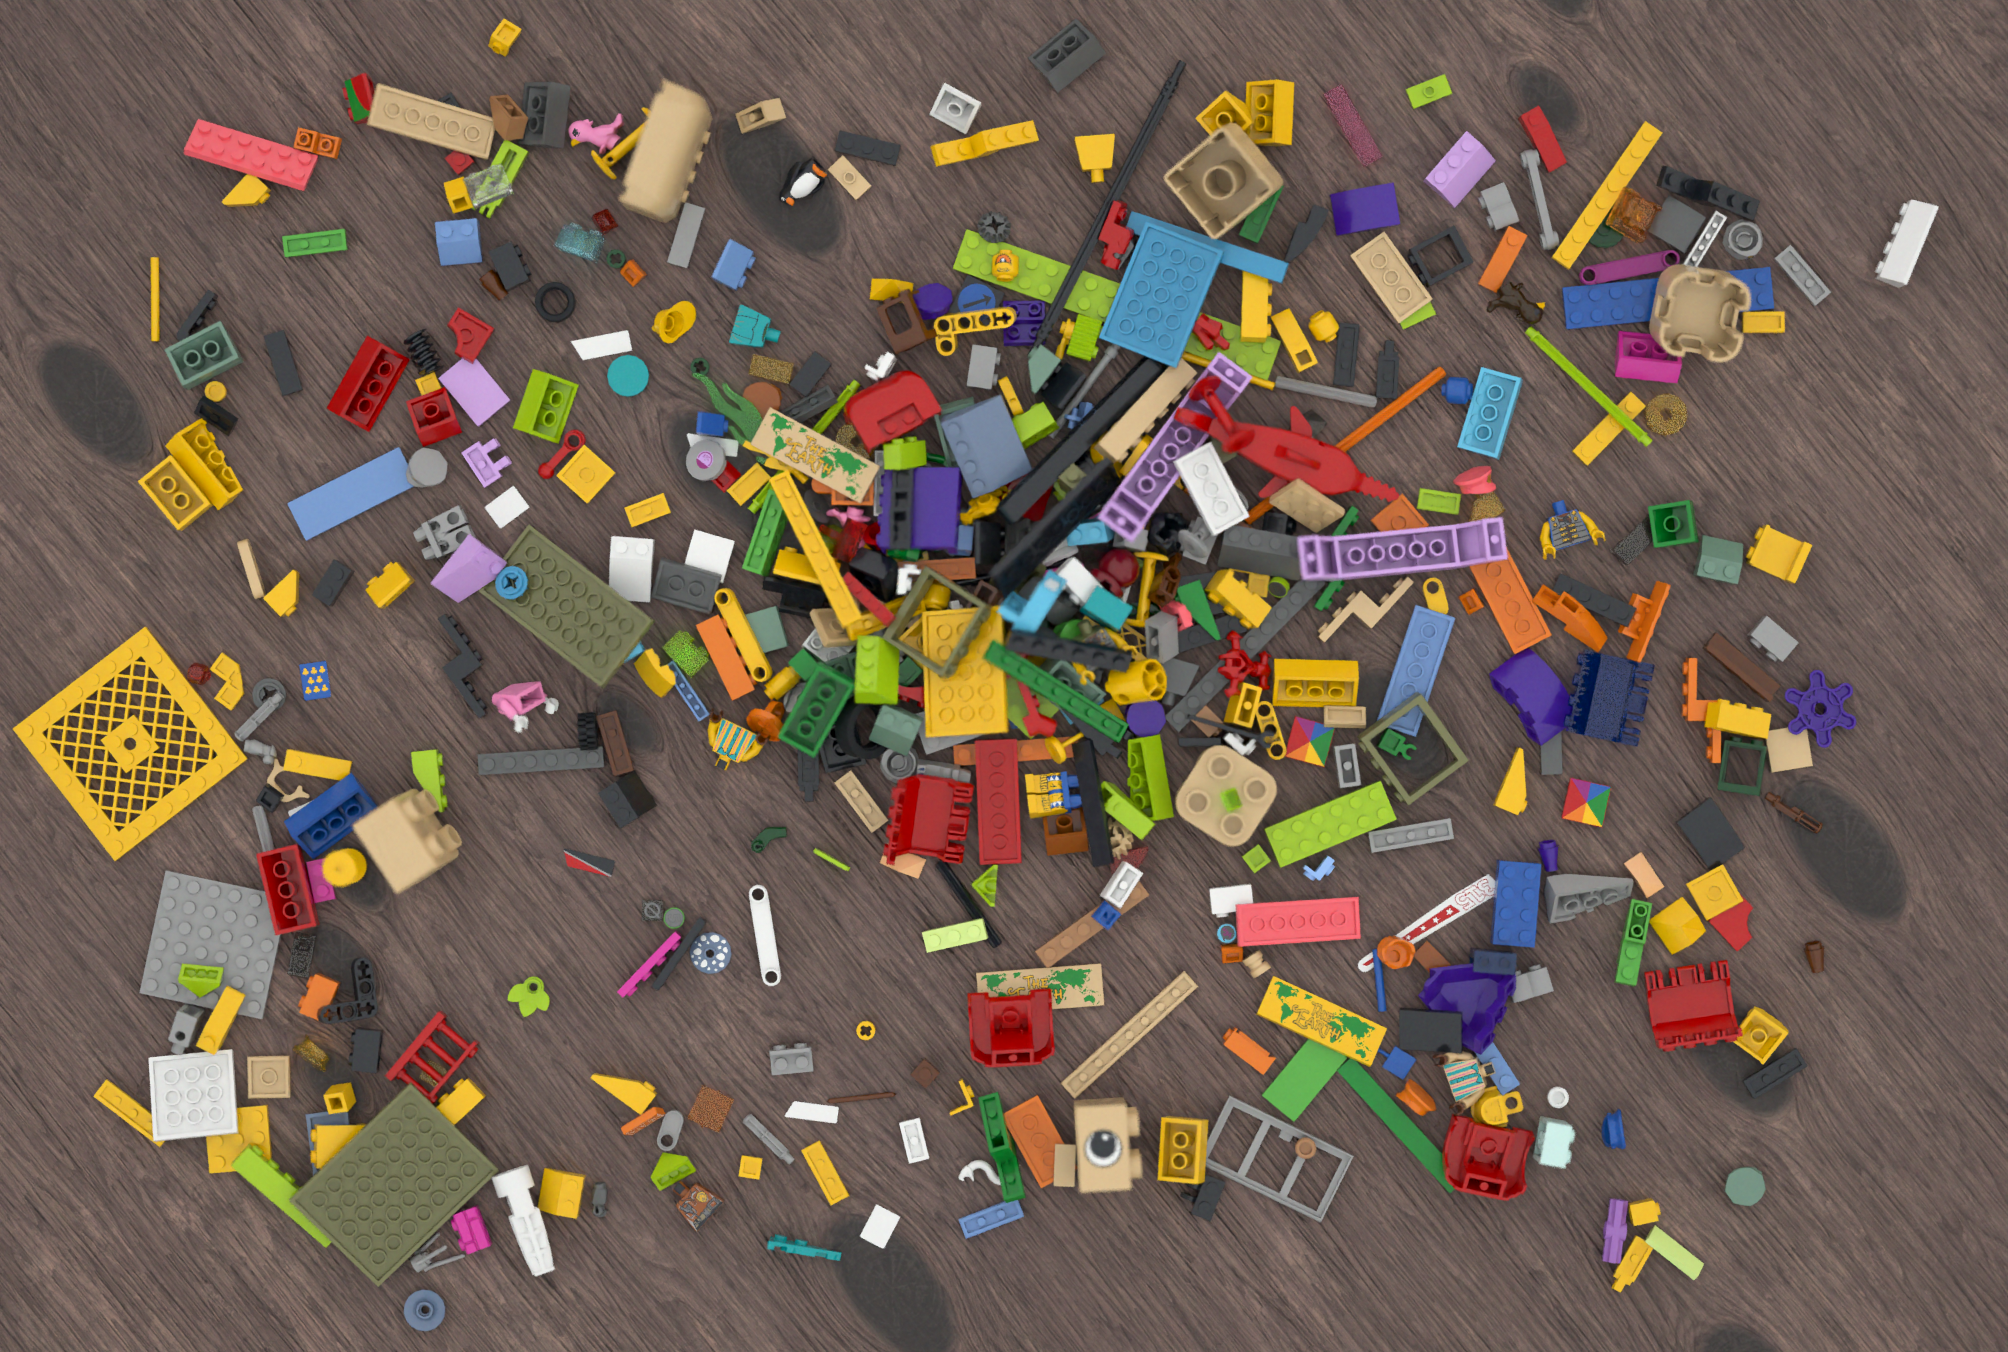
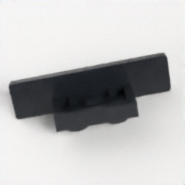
(796, 597)

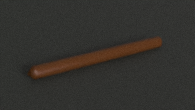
(861, 1097)

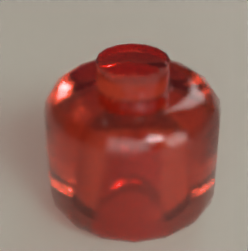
(198, 673)

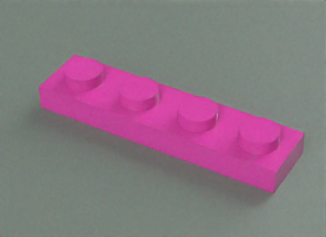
(644, 971)

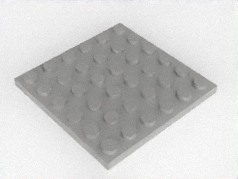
(215, 927)

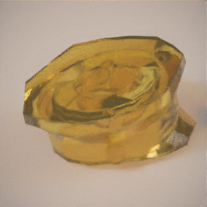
(312, 1054)

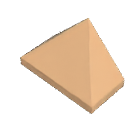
(907, 863)
(1643, 875)

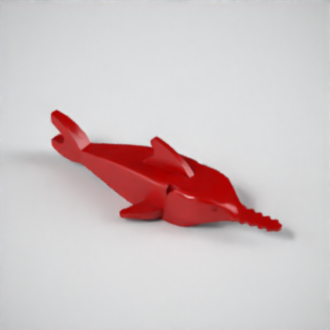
(1294, 456)

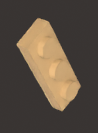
(861, 801)

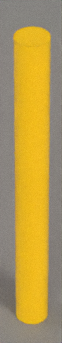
(155, 323)

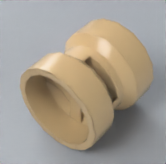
(1256, 963)

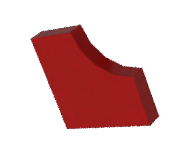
(470, 334)
(1733, 924)

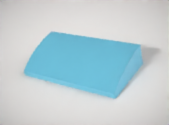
(1490, 413)

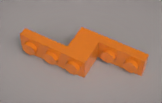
(1697, 709)

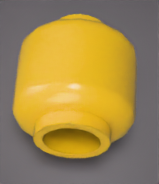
(1323, 326)
(937, 597)

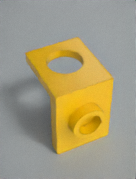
(968, 1095)

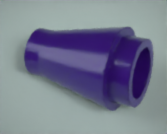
(1549, 853)

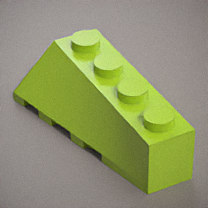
(1149, 778)

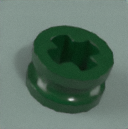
(616, 252)
(706, 365)

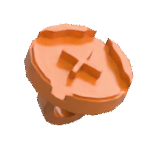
(767, 720)

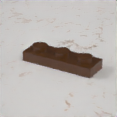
(615, 743)

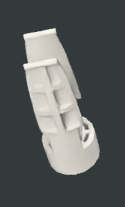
(525, 1218)

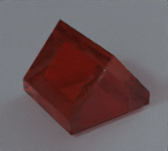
(604, 221)

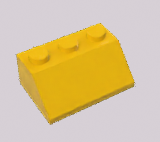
(1271, 111)
(797, 566)

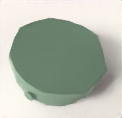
(1745, 1186)

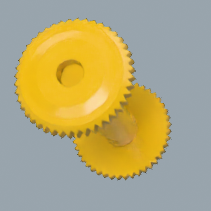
(620, 150)
(1147, 577)
(344, 867)

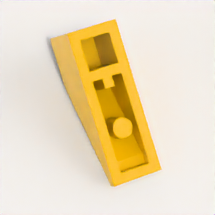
(316, 765)
(1513, 788)
(221, 1020)
(631, 1092)

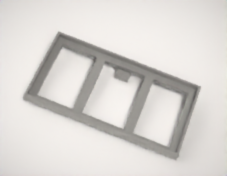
(1286, 1133)

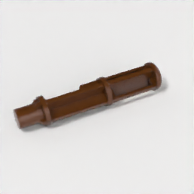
(1794, 812)

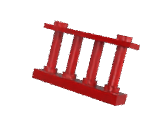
(424, 1039)

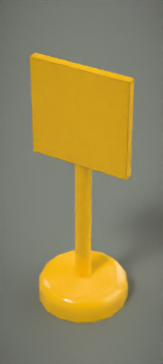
(1057, 749)

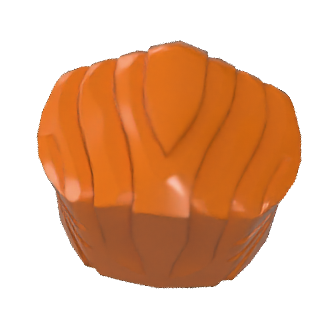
(1395, 952)

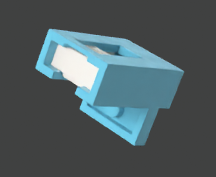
(1031, 613)

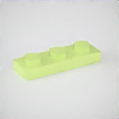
(955, 935)

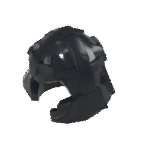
(1164, 531)

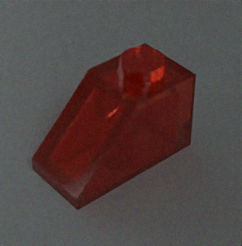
(1133, 857)

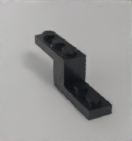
(1707, 193)
(463, 665)

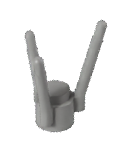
(422, 1261)

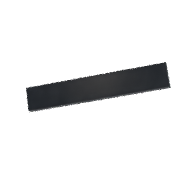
(1093, 803)

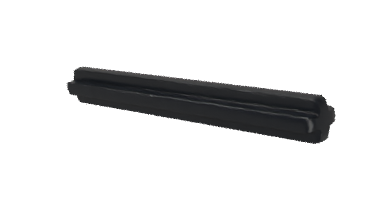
(967, 901)

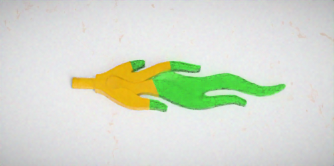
(748, 420)

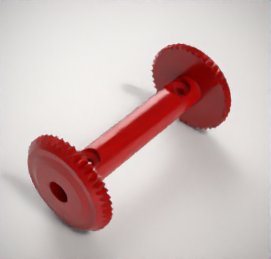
(1203, 390)

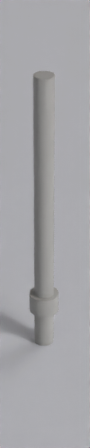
(1110, 353)

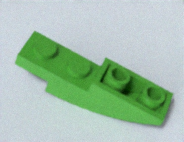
(1632, 942)

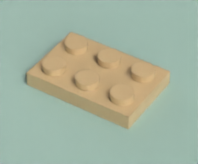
(1306, 505)

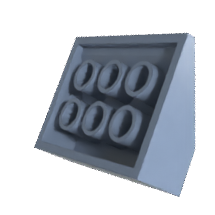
(986, 445)

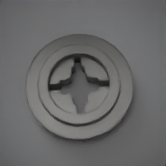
(988, 233)
(270, 684)

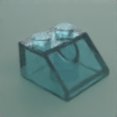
(579, 242)

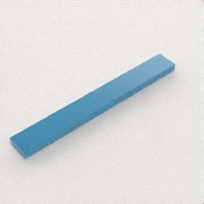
(1233, 255)

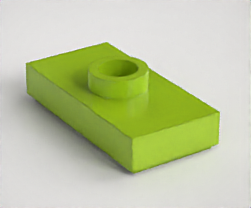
(1428, 91)
(1438, 501)

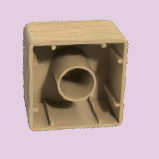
(1224, 180)
(408, 838)

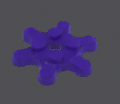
(1831, 700)

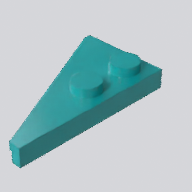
(800, 1247)

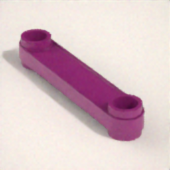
(1628, 267)

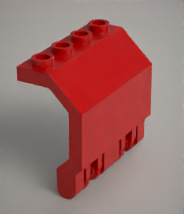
(927, 818)
(1692, 1008)

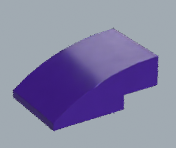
(1365, 209)

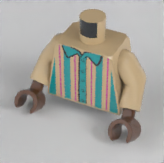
(1465, 1077)

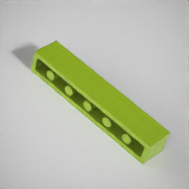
(274, 1185)

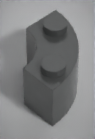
(1061, 610)

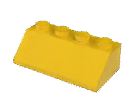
(1314, 683)

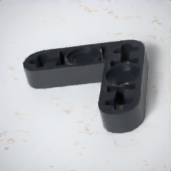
(360, 998)

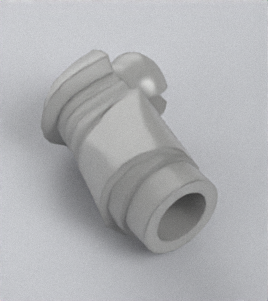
(258, 748)

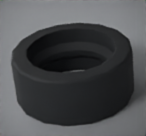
(555, 286)

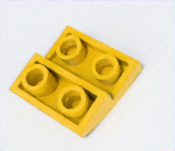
(657, 678)

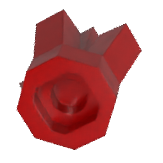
(1208, 333)

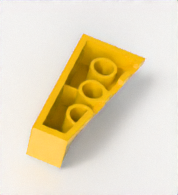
(205, 464)

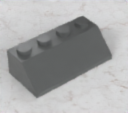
(1260, 552)

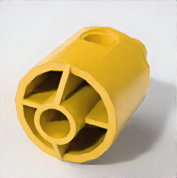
(1140, 683)

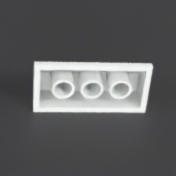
(1906, 242)

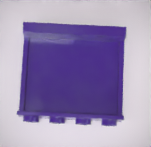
(935, 508)

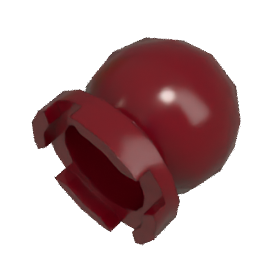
(1116, 571)

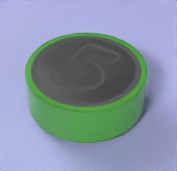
(674, 917)

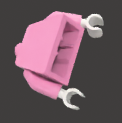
(521, 698)

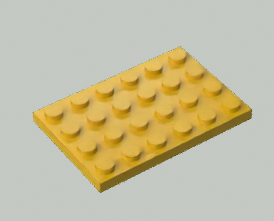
(976, 694)

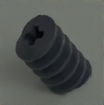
(422, 353)

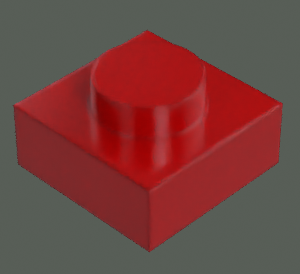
(459, 161)

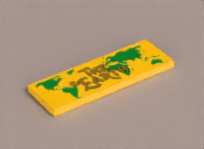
(1321, 1021)

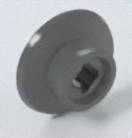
(816, 506)

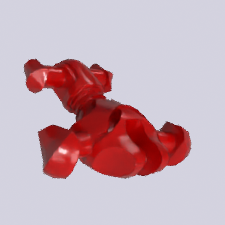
(1239, 666)

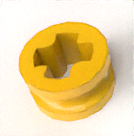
(865, 1036)

